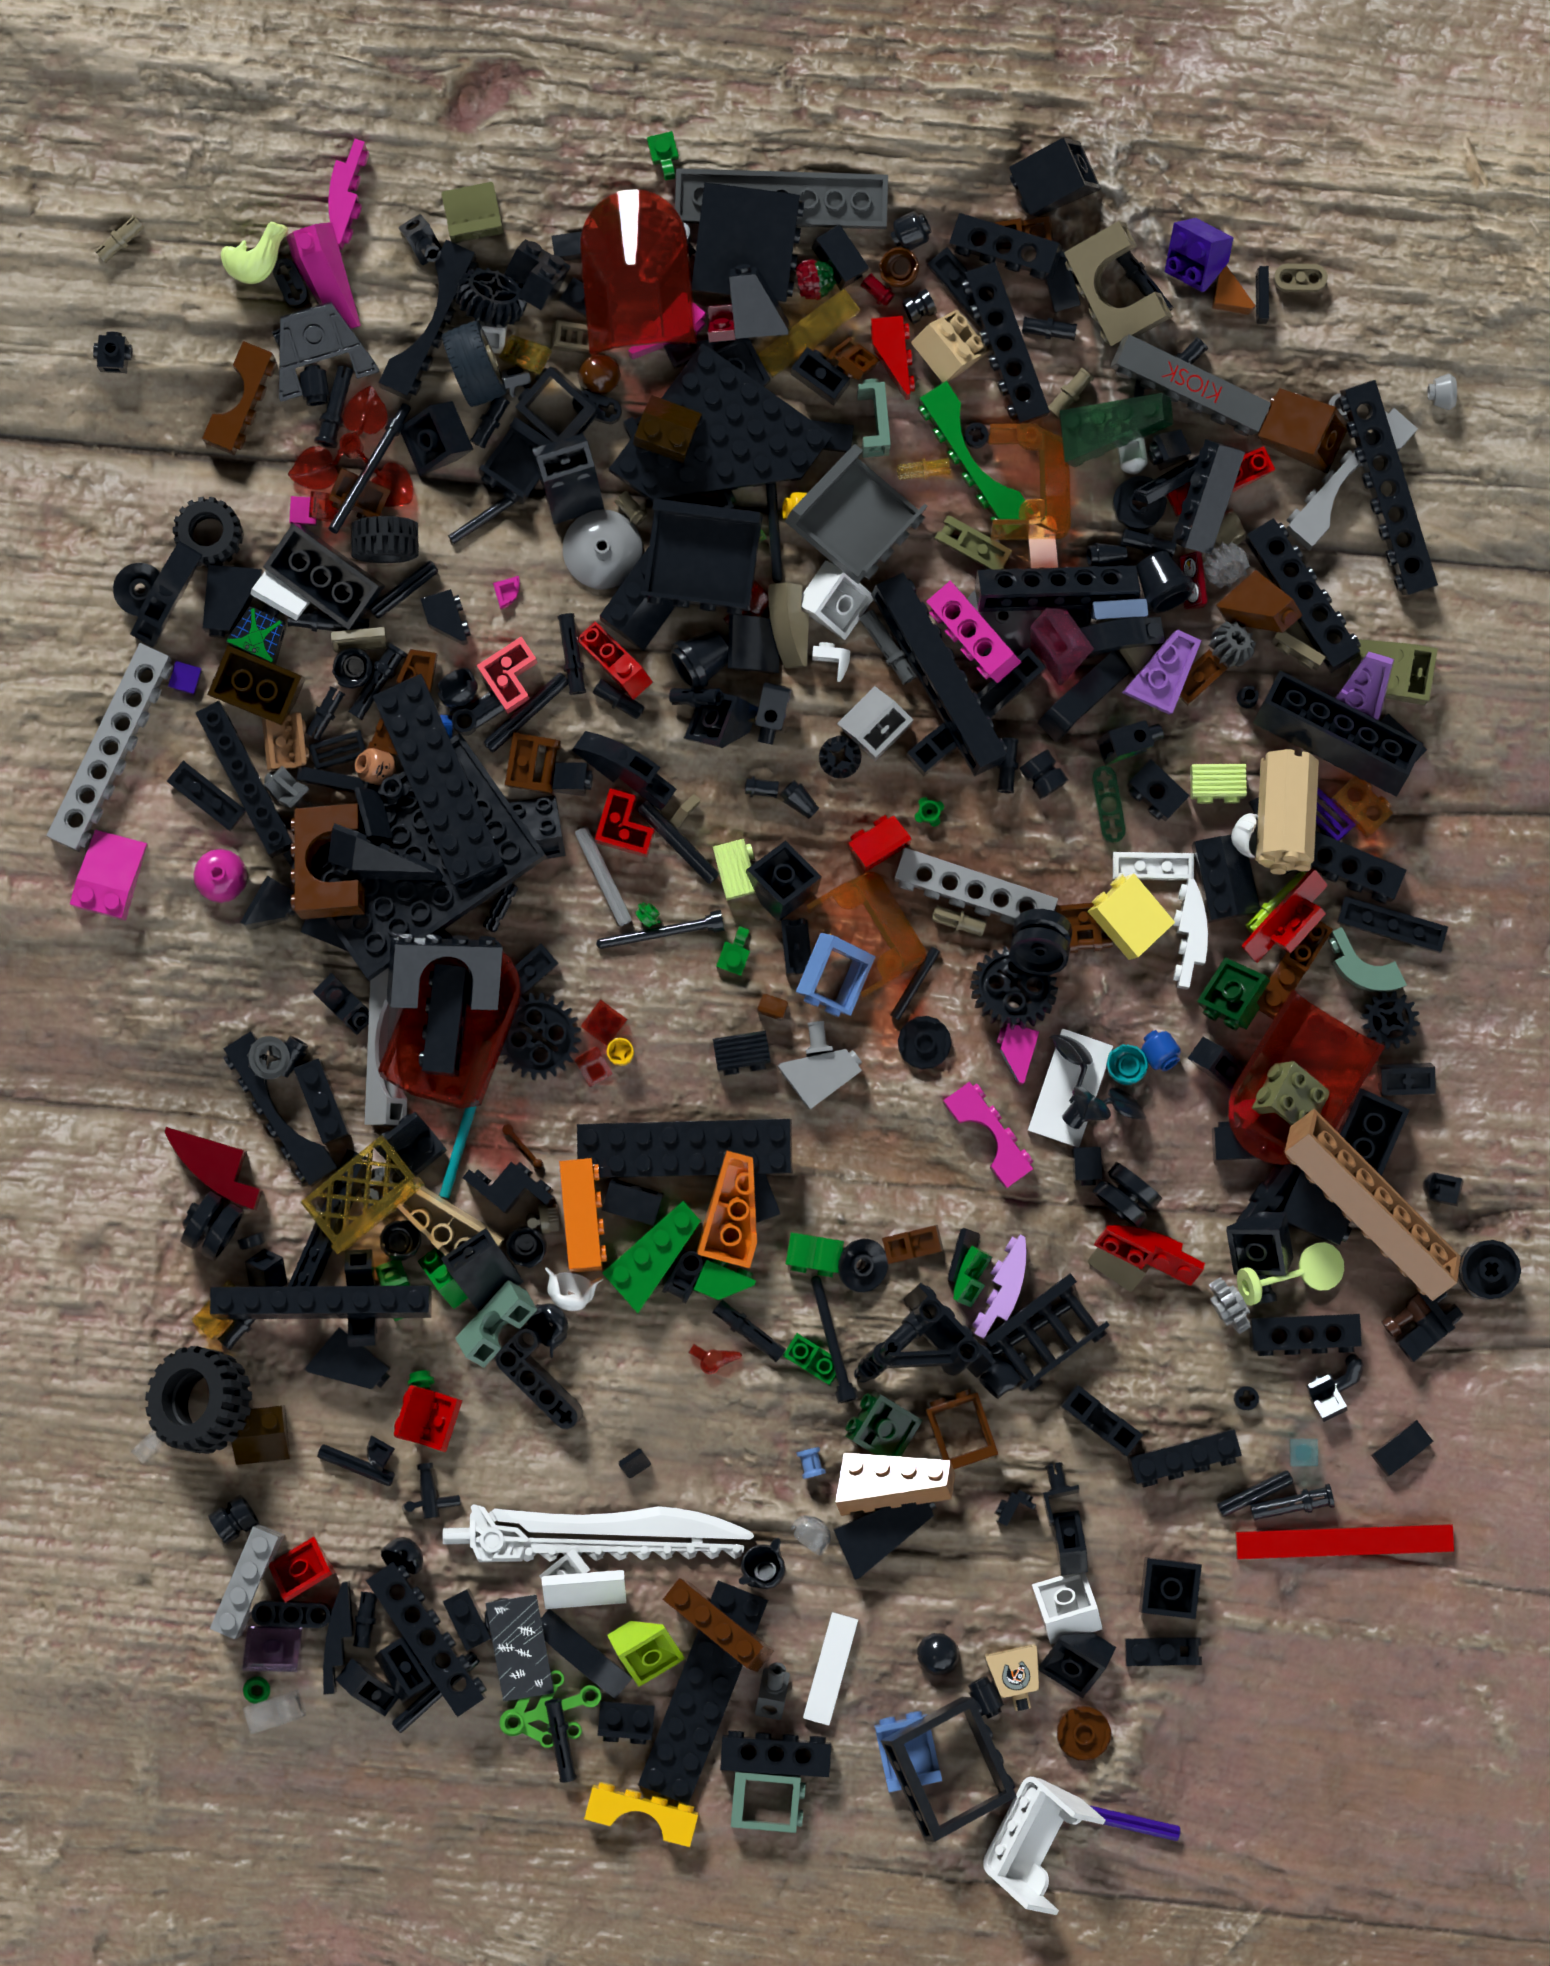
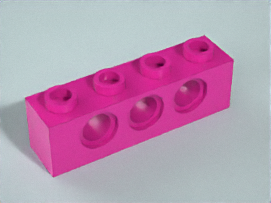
(950, 600)

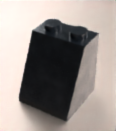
(1054, 177)

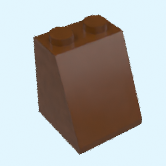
(1303, 429)

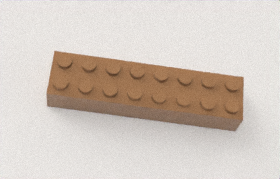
(1372, 1205)

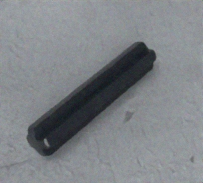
(404, 589)
(355, 1465)
(1255, 1493)

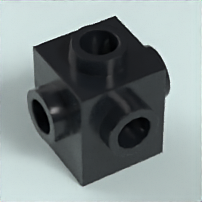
(107, 359)

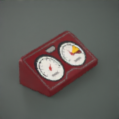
(1193, 566)

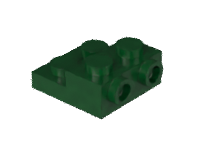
(1233, 994)
(882, 1426)

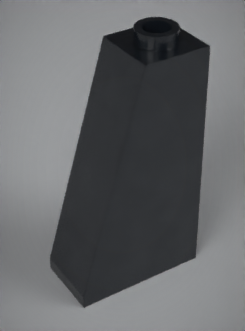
(878, 1533)

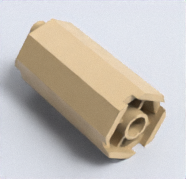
(1287, 811)

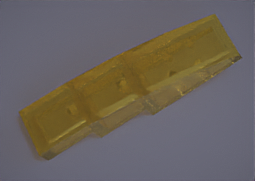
(808, 332)

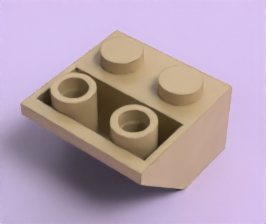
(949, 346)

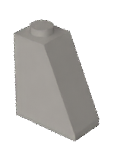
(820, 1074)

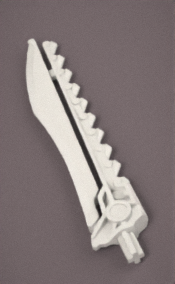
(510, 1544)

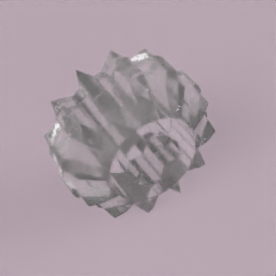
(1226, 565)

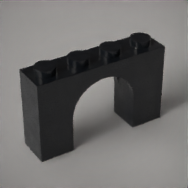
(413, 954)

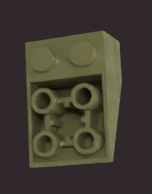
(1411, 670)

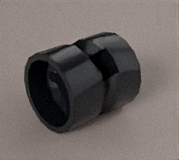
(1043, 774)
(233, 1519)

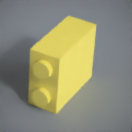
(1130, 915)

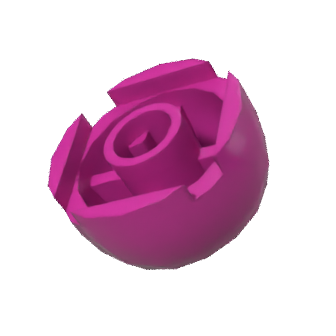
(220, 875)

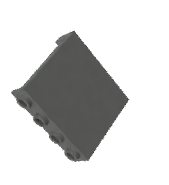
(854, 517)

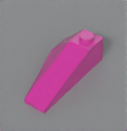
(322, 268)

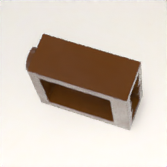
(972, 1456)

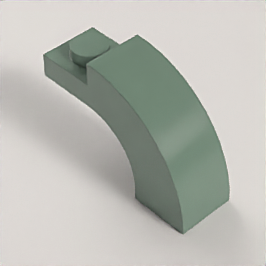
(1360, 974)

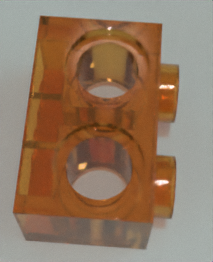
(1357, 810)

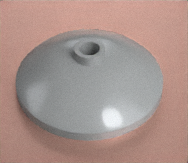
(606, 567)

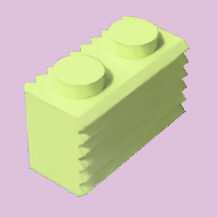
(1218, 782)
(732, 862)

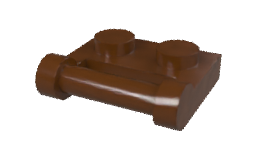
(523, 763)

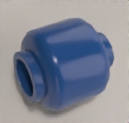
(1161, 1050)

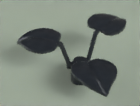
(1083, 1104)

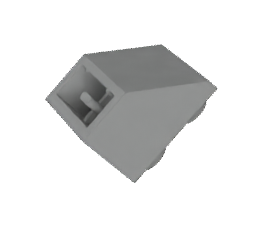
(875, 723)

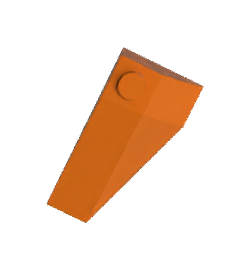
(731, 1216)

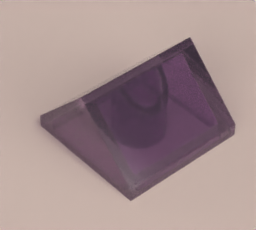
(273, 1649)

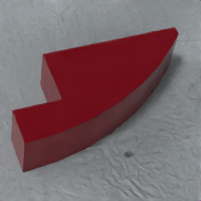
(215, 1166)

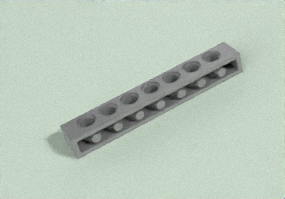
(143, 659)

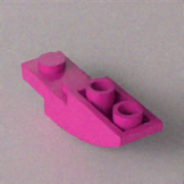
(343, 203)

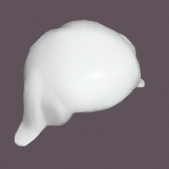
(1245, 835)
(563, 1282)

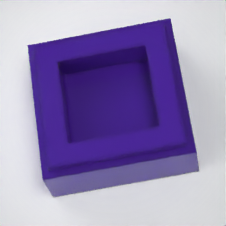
(185, 677)

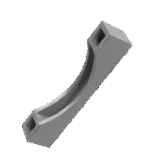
(1314, 518)
(384, 1101)

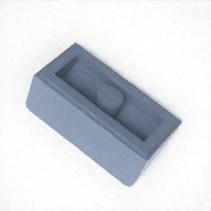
(1119, 609)

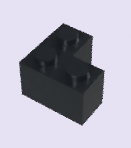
(538, 272)

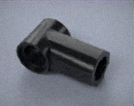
(480, 711)

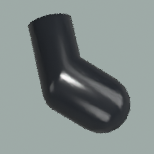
(1353, 1373)

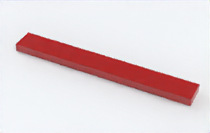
(1344, 1541)

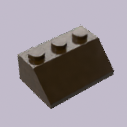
(256, 685)

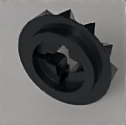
(844, 769)

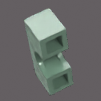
(481, 1334)

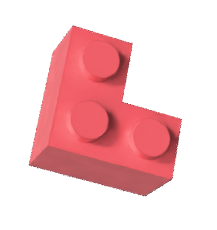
(502, 670)

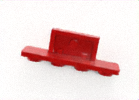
(1290, 919)

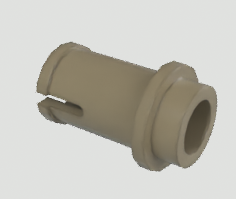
(631, 508)

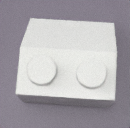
(835, 600)
(1067, 1606)

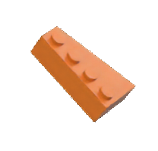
(581, 1215)

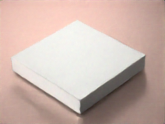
(279, 595)

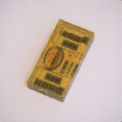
(525, 354)

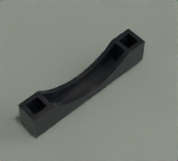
(405, 369)
(993, 698)
(311, 1158)

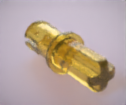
(923, 469)

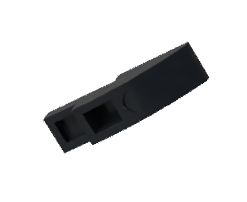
(165, 593)
(622, 762)

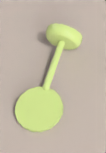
(1319, 1267)

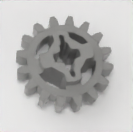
(1229, 1305)

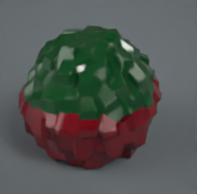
(815, 279)

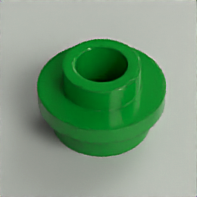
(421, 1379)
(250, 1696)

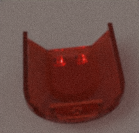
(636, 273)
(1319, 1045)
(481, 1048)

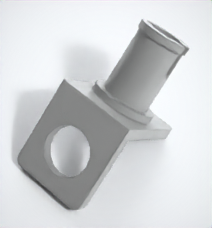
(817, 1039)

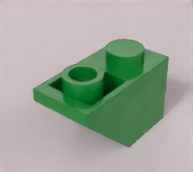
(441, 1278)
(721, 1282)

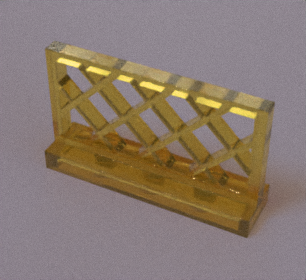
(377, 1212)

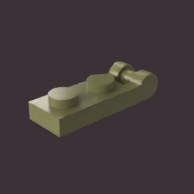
(973, 544)

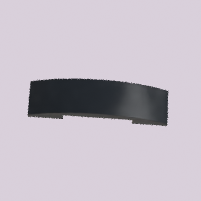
(583, 1654)

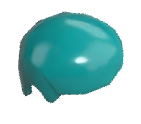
(1127, 1064)

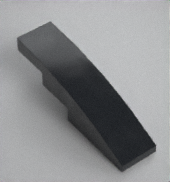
(339, 1627)

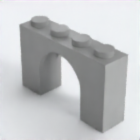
(236, 1603)

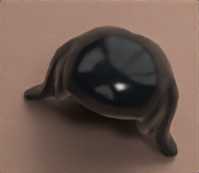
(552, 1335)
(763, 1566)

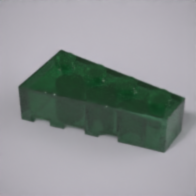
(1105, 426)

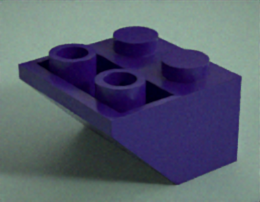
(1197, 253)

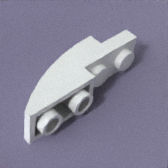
(1193, 923)

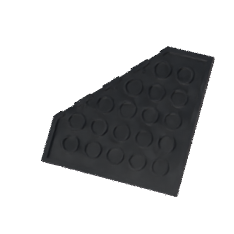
(740, 441)

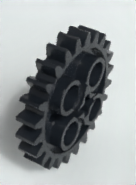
(1012, 990)
(552, 1016)

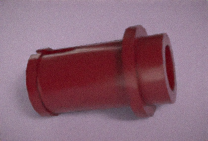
(877, 290)

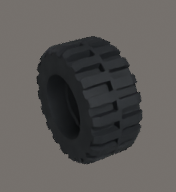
(171, 1392)

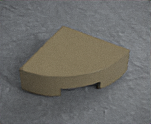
(684, 810)

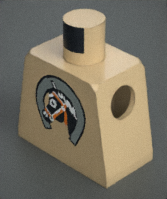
(1015, 1673)

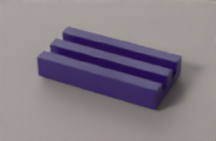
(1350, 824)

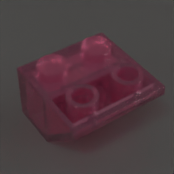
(1059, 643)

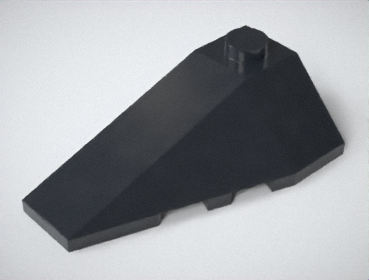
(356, 856)

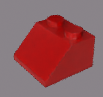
(879, 843)

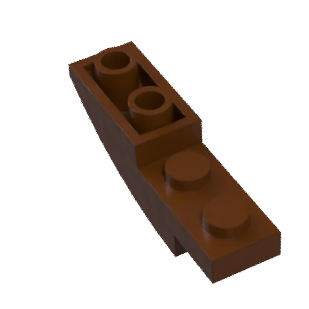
(1292, 969)

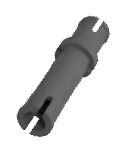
(893, 655)

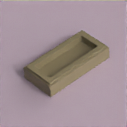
(361, 638)

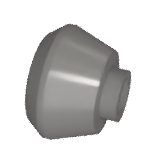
(1443, 391)

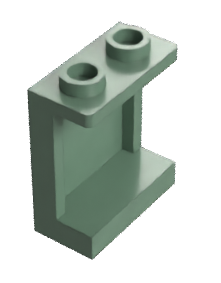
(876, 445)

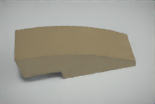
(789, 623)

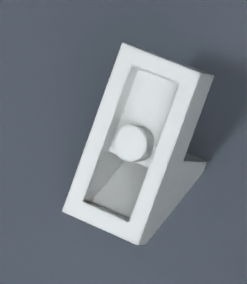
(568, 1564)

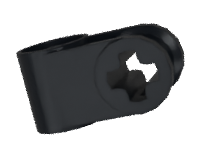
(684, 1278)

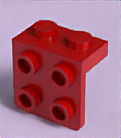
(427, 1418)

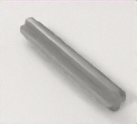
(603, 876)

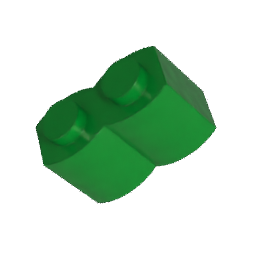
(814, 1253)

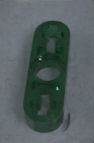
(1118, 823)

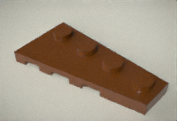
(416, 663)

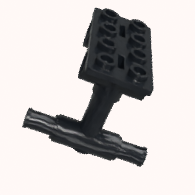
(937, 1323)

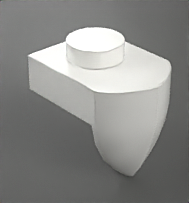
(1133, 456)
(828, 653)

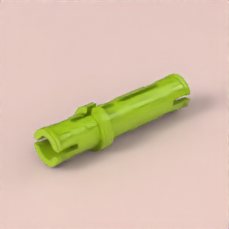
(1268, 907)

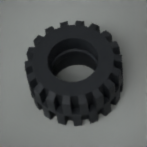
(209, 509)
(384, 539)

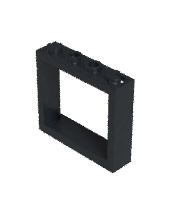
(912, 1786)

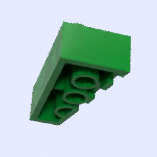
(650, 1258)

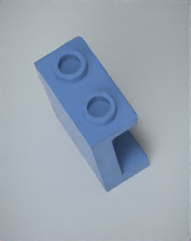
(920, 1750)

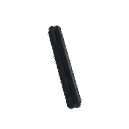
(526, 712)
(678, 842)
(426, 1700)

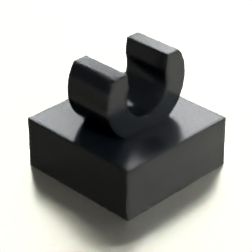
(516, 377)

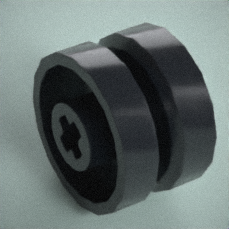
(1040, 942)
(1125, 1197)
(211, 1226)
(1504, 1267)

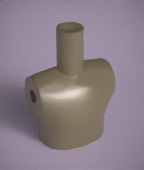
(1231, 529)

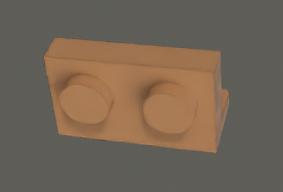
(285, 743)

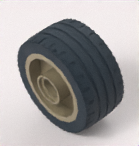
(474, 363)

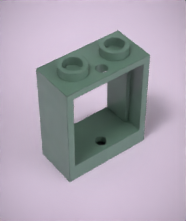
(738, 1801)

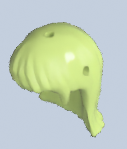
(257, 263)

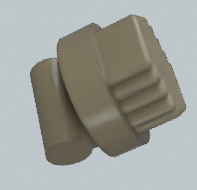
(547, 1218)

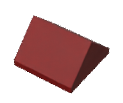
(300, 1569)

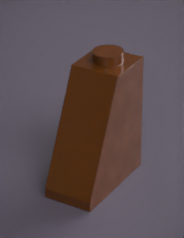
(1259, 605)

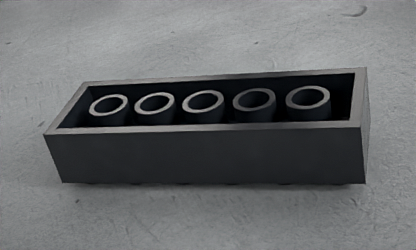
(1338, 733)

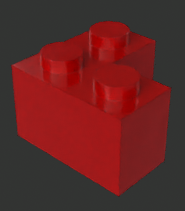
(617, 830)

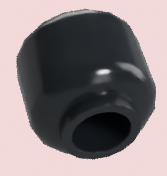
(911, 231)

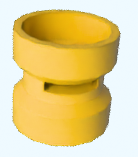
(617, 1049)

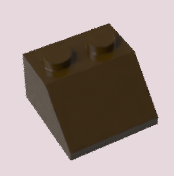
(666, 429)
(263, 1437)

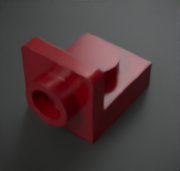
(721, 323)

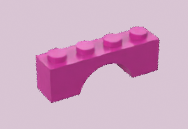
(968, 1106)

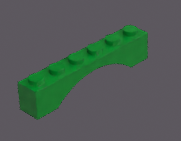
(943, 410)

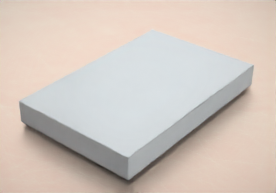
(584, 1589)

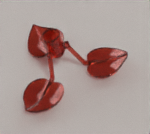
(362, 414)

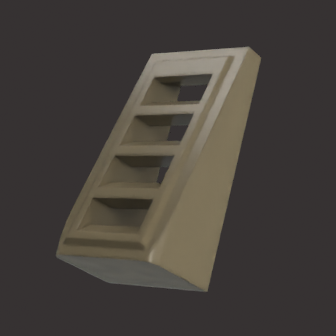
(568, 327)

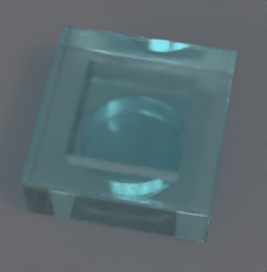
(1303, 1452)

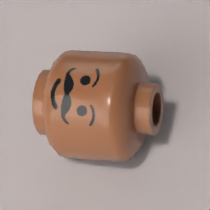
(375, 766)

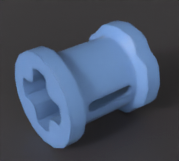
(811, 1462)

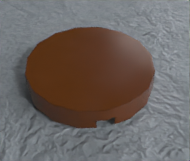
(1083, 1733)

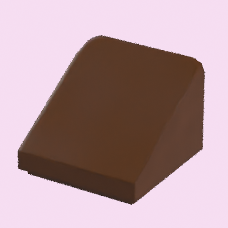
(772, 1007)

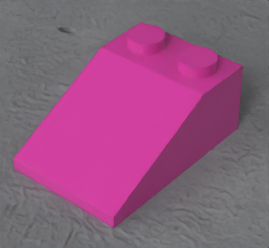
(108, 875)

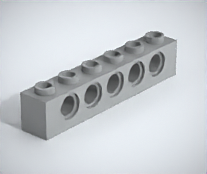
(940, 869)

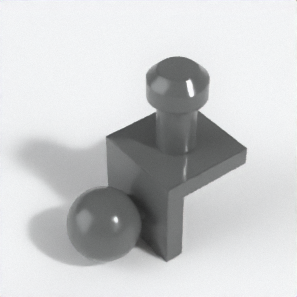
(286, 788)

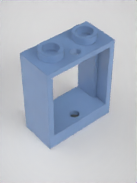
(853, 981)

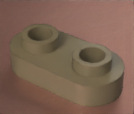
(1299, 277)

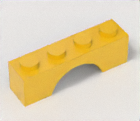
(675, 1822)

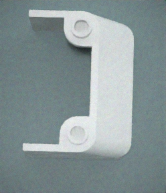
(1026, 1836)

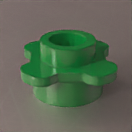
(935, 807)
(648, 914)

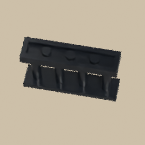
(1043, 1306)

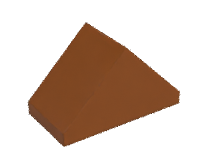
(1230, 294)

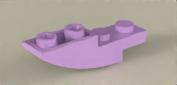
(1009, 1277)

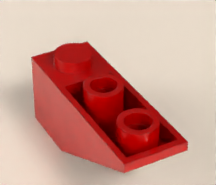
(890, 347)
(615, 660)

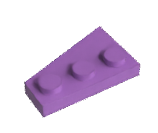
(1165, 673)
(1368, 685)

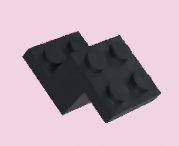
(509, 1186)

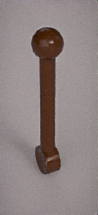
(508, 1130)

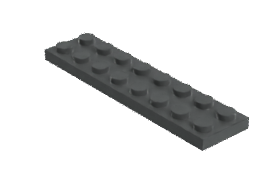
(829, 197)

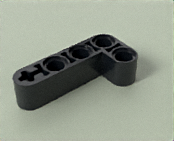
(1084, 695)
(543, 1379)

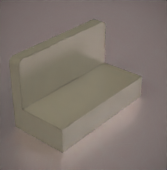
(1117, 1269)

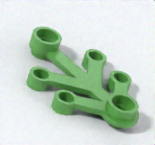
(540, 1712)

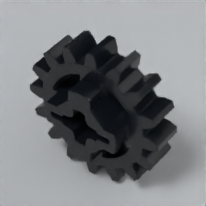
(1396, 1010)

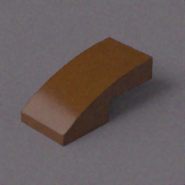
(1038, 226)
(912, 1244)

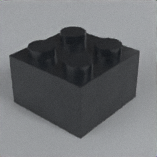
(1170, 1588)

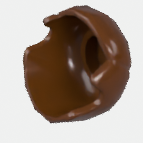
(899, 267)
(599, 374)

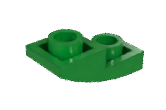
(811, 1358)

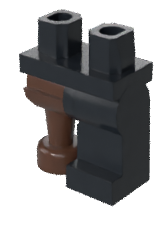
(1430, 1321)

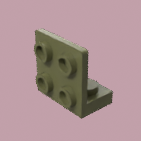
(472, 212)

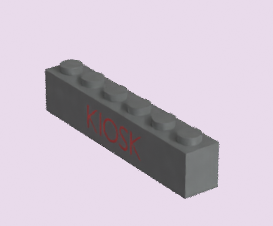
(1190, 385)

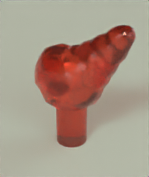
(713, 1359)

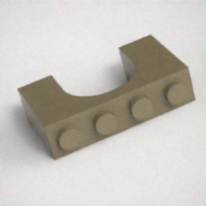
(1088, 262)

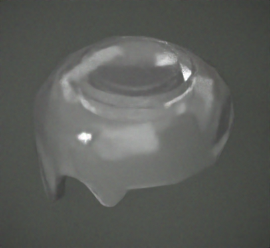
(812, 1533)

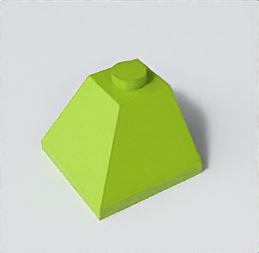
(645, 1649)

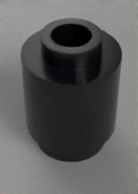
(314, 385)
(987, 1696)

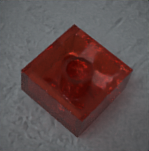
(604, 1023)

